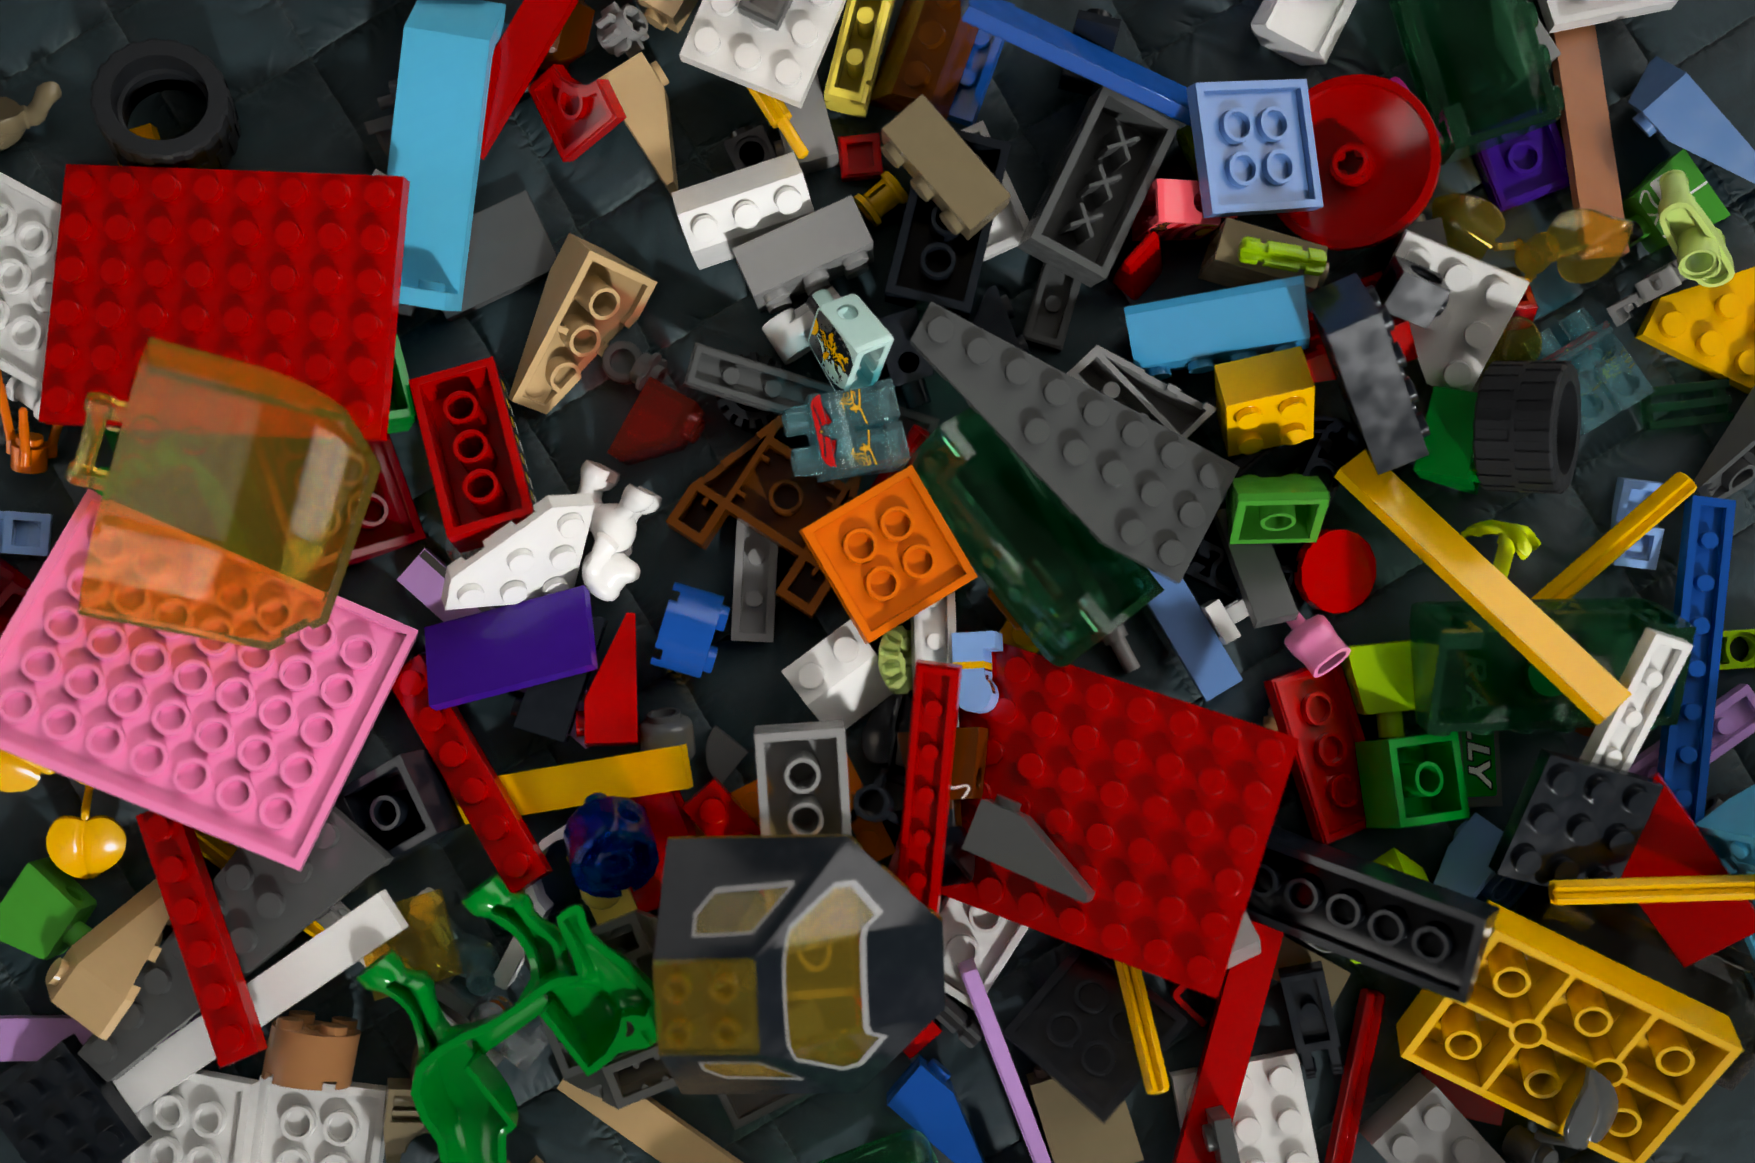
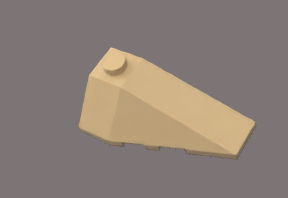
(580, 311)
(99, 970)

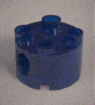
(610, 846)

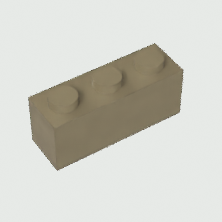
(943, 168)

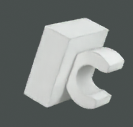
(1224, 618)

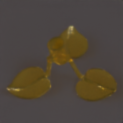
(1578, 239)

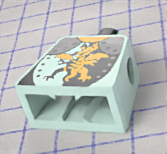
(847, 340)

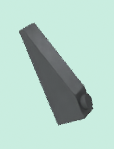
(1733, 458)

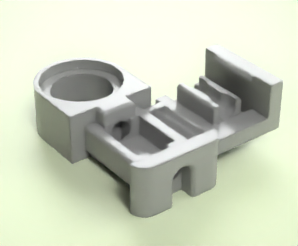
(1650, 287)

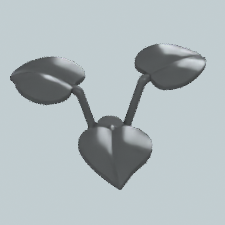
(1587, 1121)

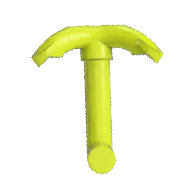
(1511, 538)

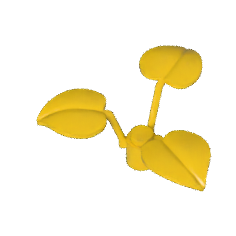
(75, 844)

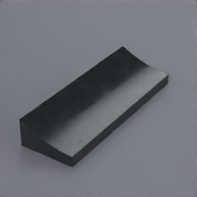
(1372, 914)

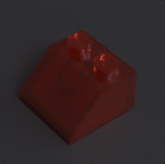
(657, 425)

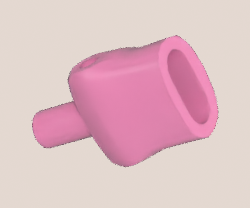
(1316, 644)

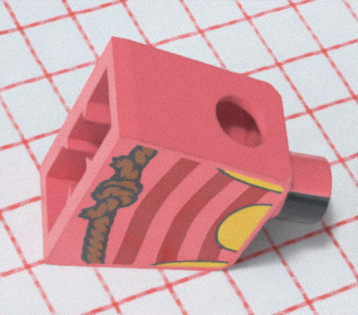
(1173, 212)

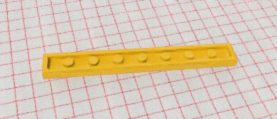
(1485, 589)

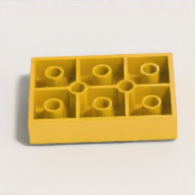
(1558, 1007)

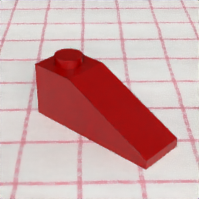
(611, 702)

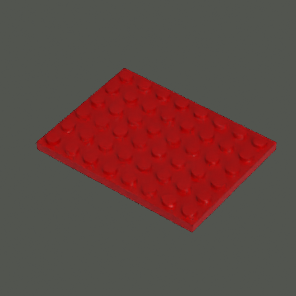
(231, 265)
(1143, 799)

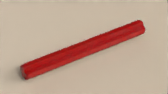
(1355, 1076)

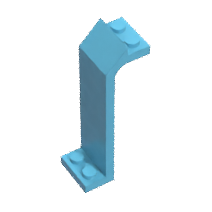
(439, 140)

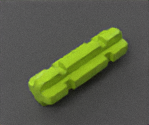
(1282, 256)

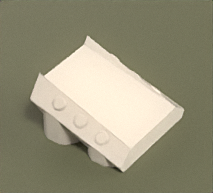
(1301, 28)

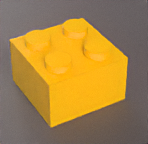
(1265, 401)

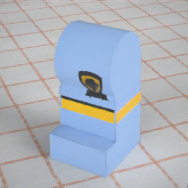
(974, 652)

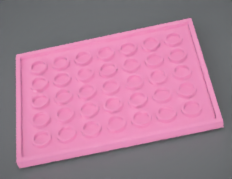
(189, 723)

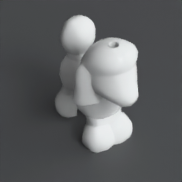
(614, 530)

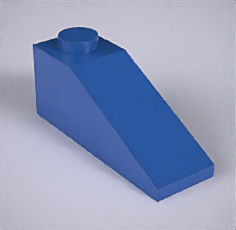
(932, 1107)

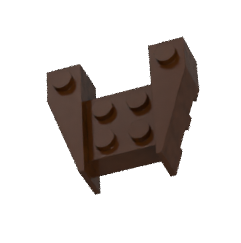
(764, 494)

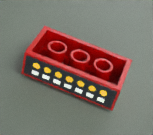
(473, 451)

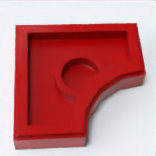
(573, 111)

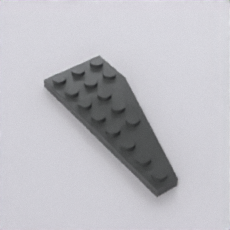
(1108, 465)

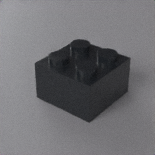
(402, 804)

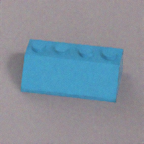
(1218, 326)

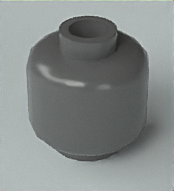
(667, 728)

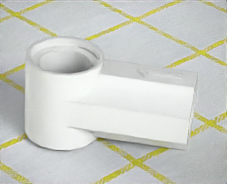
(790, 331)

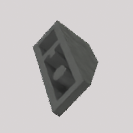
(1019, 844)

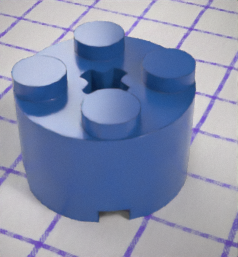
(689, 631)

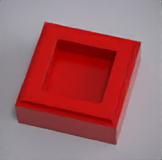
(860, 157)

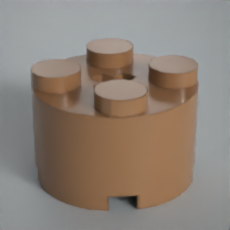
(310, 1051)

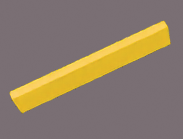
(617, 775)

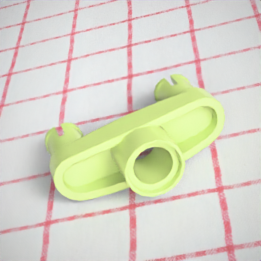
(1691, 234)

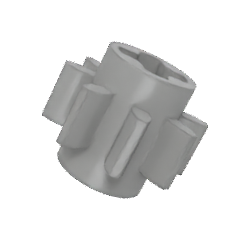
(622, 30)

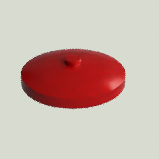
(1373, 162)

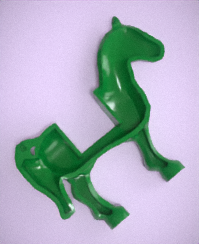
(582, 1002)

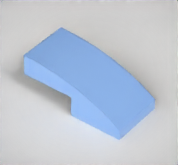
(1627, 497)
(25, 533)

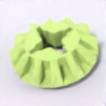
(896, 660)

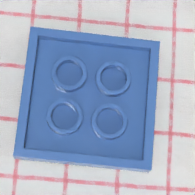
(1254, 147)

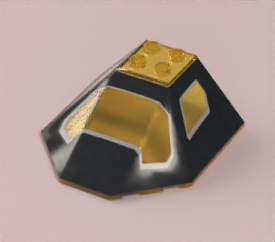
(789, 965)

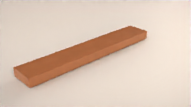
(1586, 123)

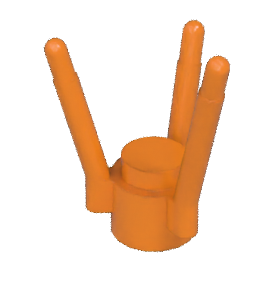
(27, 449)

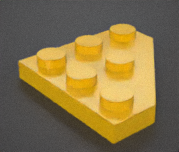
(1708, 328)

